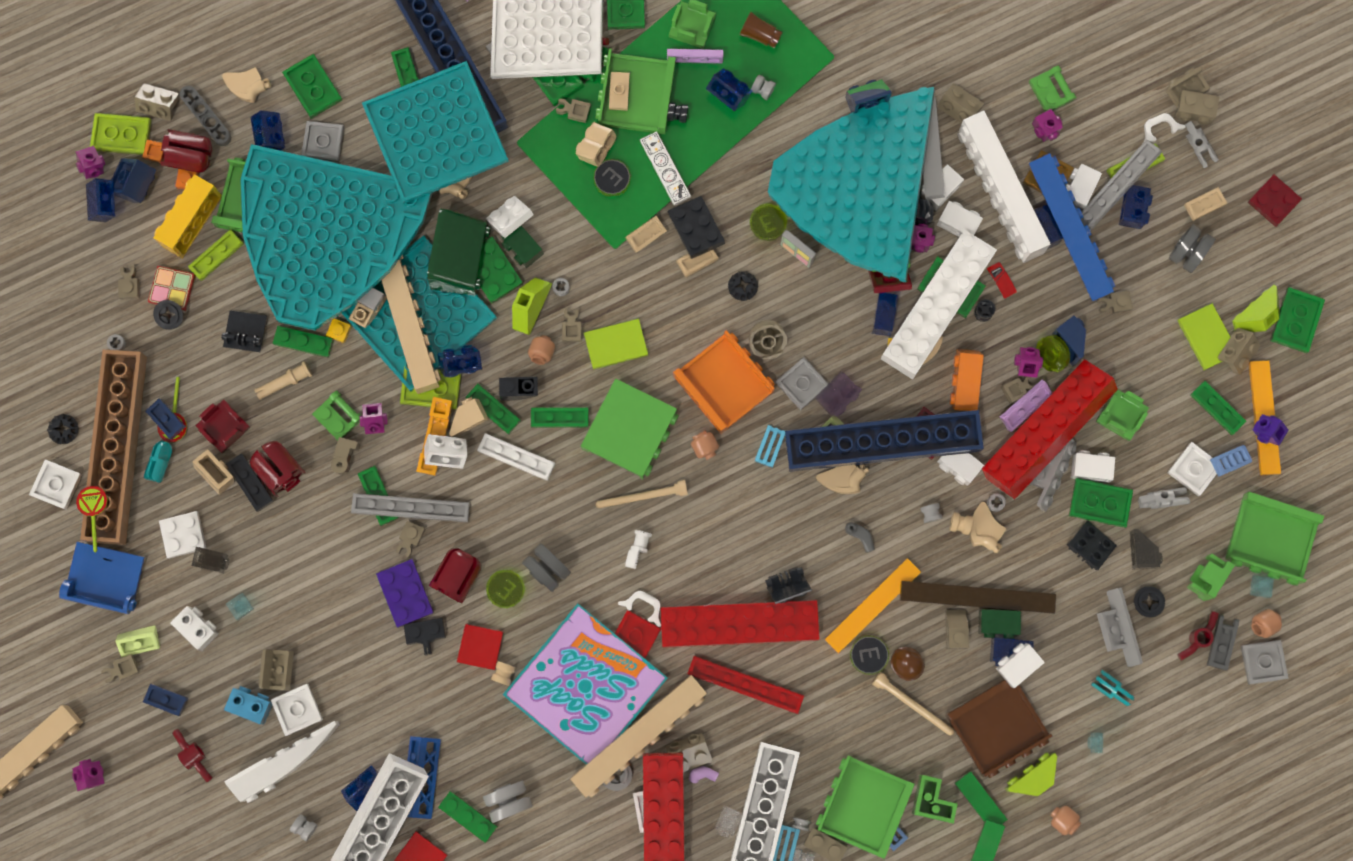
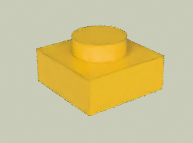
(338, 330)

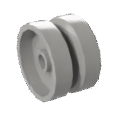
(507, 801)

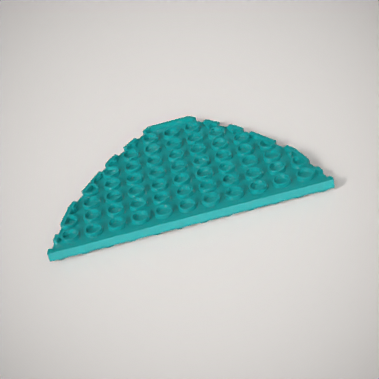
(860, 182)

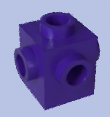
(1270, 429)

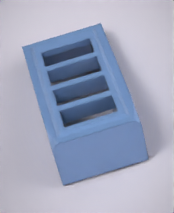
(1231, 460)

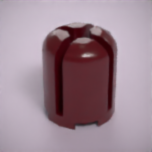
(186, 151)
(269, 474)
(456, 574)

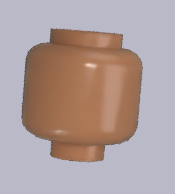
(541, 350)
(705, 445)
(1266, 623)
(1065, 820)

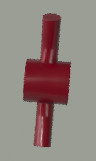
(1207, 631)
(191, 755)

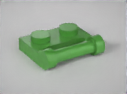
(1046, 91)
(332, 420)

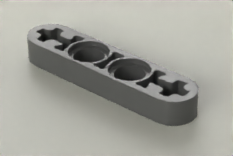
(205, 115)

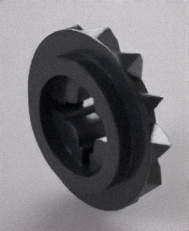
(738, 293)
(164, 321)
(68, 435)
(1155, 595)

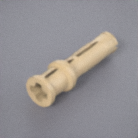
(291, 377)

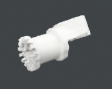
(640, 545)

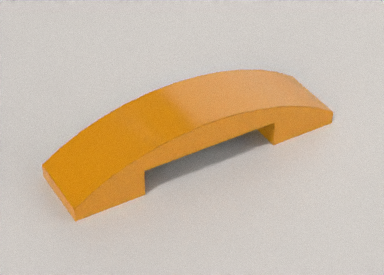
(437, 425)

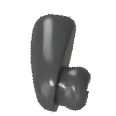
(862, 534)

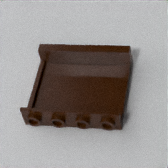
(998, 728)

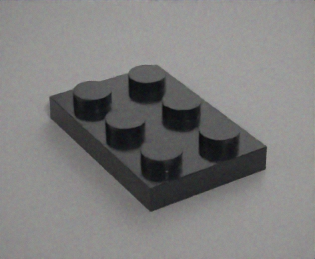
(696, 227)

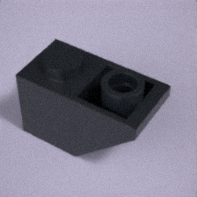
(518, 388)

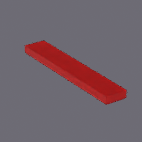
(745, 685)

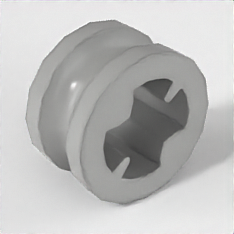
(555, 287)
(111, 339)
(1001, 498)
(801, 824)

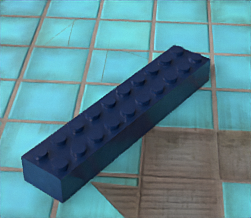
(444, 47)
(884, 441)

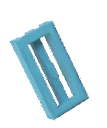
(775, 431)
(793, 846)

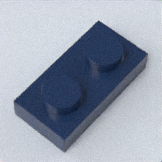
(165, 418)
(165, 700)

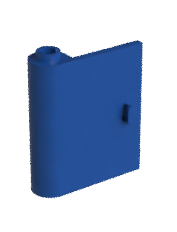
(103, 582)

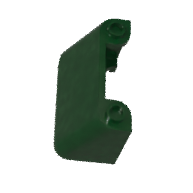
(456, 253)

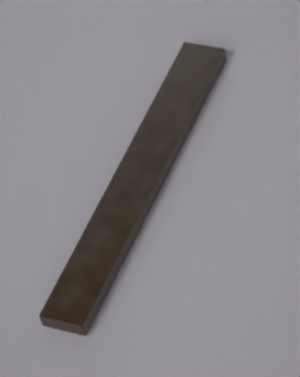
(977, 597)

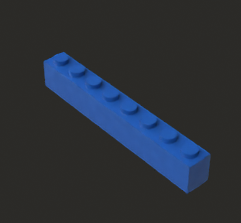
(1071, 227)

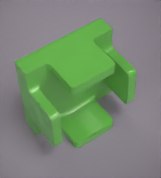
(692, 23)
(1123, 414)
(1209, 579)

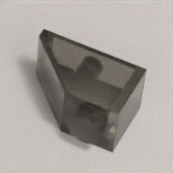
(1144, 552)
(210, 560)

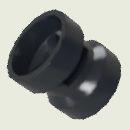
(677, 112)
(984, 310)

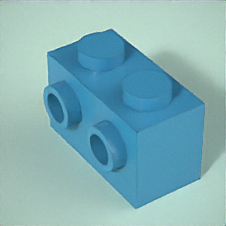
(248, 706)

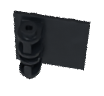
(244, 331)
(1091, 545)
(788, 588)

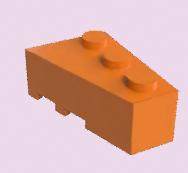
(966, 380)

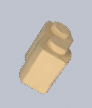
(595, 144)

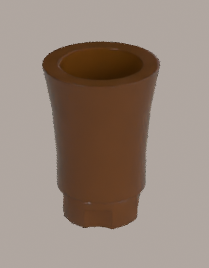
(760, 31)

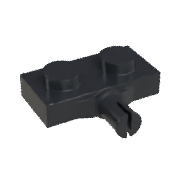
(425, 633)

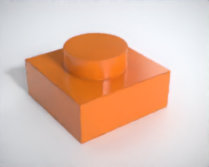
(153, 151)
(182, 177)

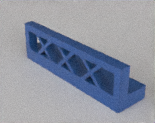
(416, 755)

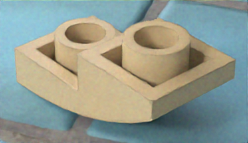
(364, 315)

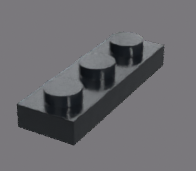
(249, 482)

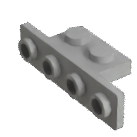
(1050, 477)
(1118, 628)

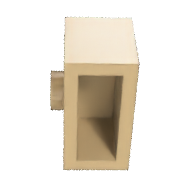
(213, 471)

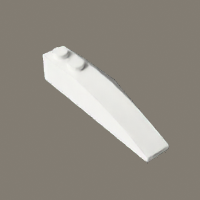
(269, 771)

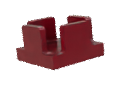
(221, 425)

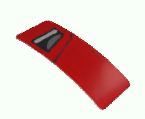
(1002, 280)

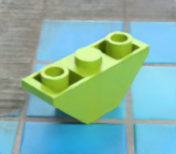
(529, 304)
(1260, 313)
(1035, 778)

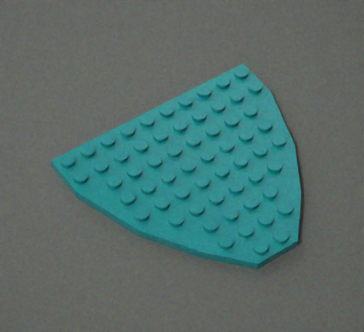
(321, 232)

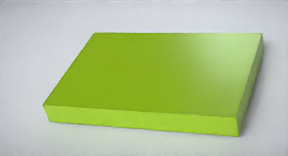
(120, 133)
(1205, 335)
(615, 344)
(448, 390)

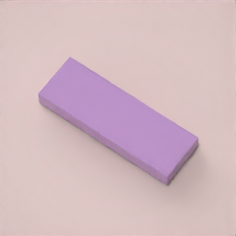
(696, 55)
(1026, 406)

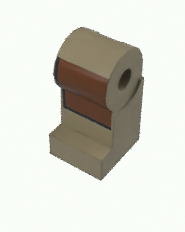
(342, 455)

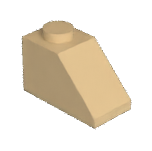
(468, 416)

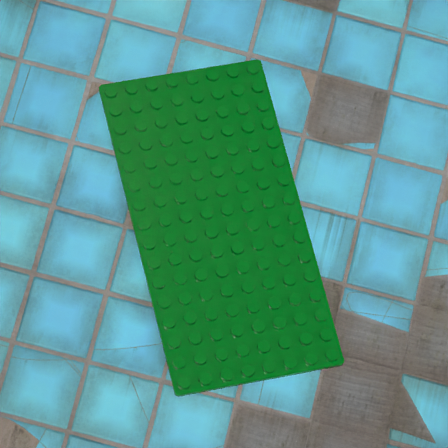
(710, 124)

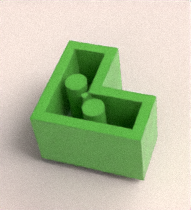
(927, 802)

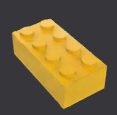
(187, 216)

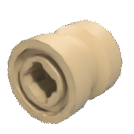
(960, 523)
(503, 673)

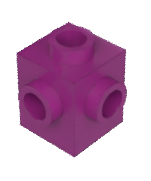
(1047, 126)
(89, 162)
(922, 244)
(1028, 362)
(374, 422)
(88, 775)

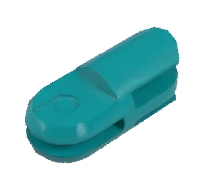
(158, 461)
(1113, 693)

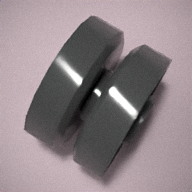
(1193, 249)
(543, 570)

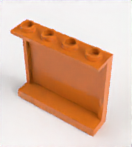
(724, 382)

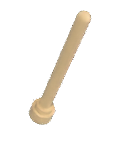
(678, 489)
(882, 682)

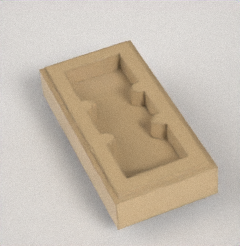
(619, 91)
(1205, 204)
(646, 234)
(690, 266)

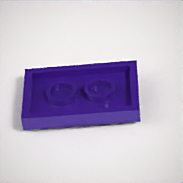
(404, 593)

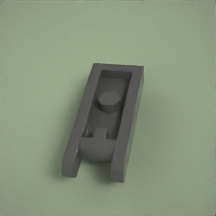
(1222, 644)

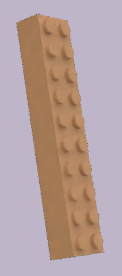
(115, 442)

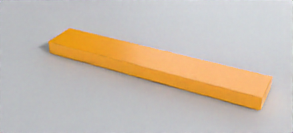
(1264, 404)
(871, 606)

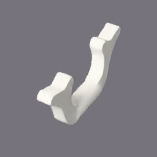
(1158, 119)
(649, 599)

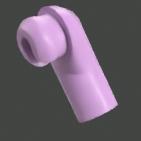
(702, 772)

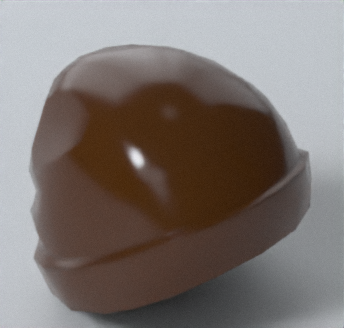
(907, 663)

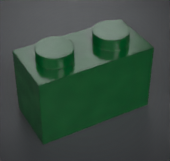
(522, 246)
(999, 623)

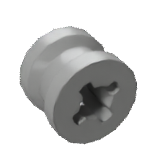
(931, 513)

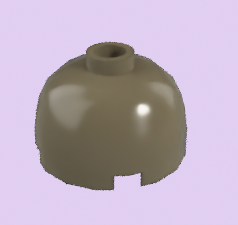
(767, 339)

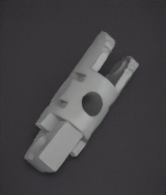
(1195, 136)
(1164, 498)

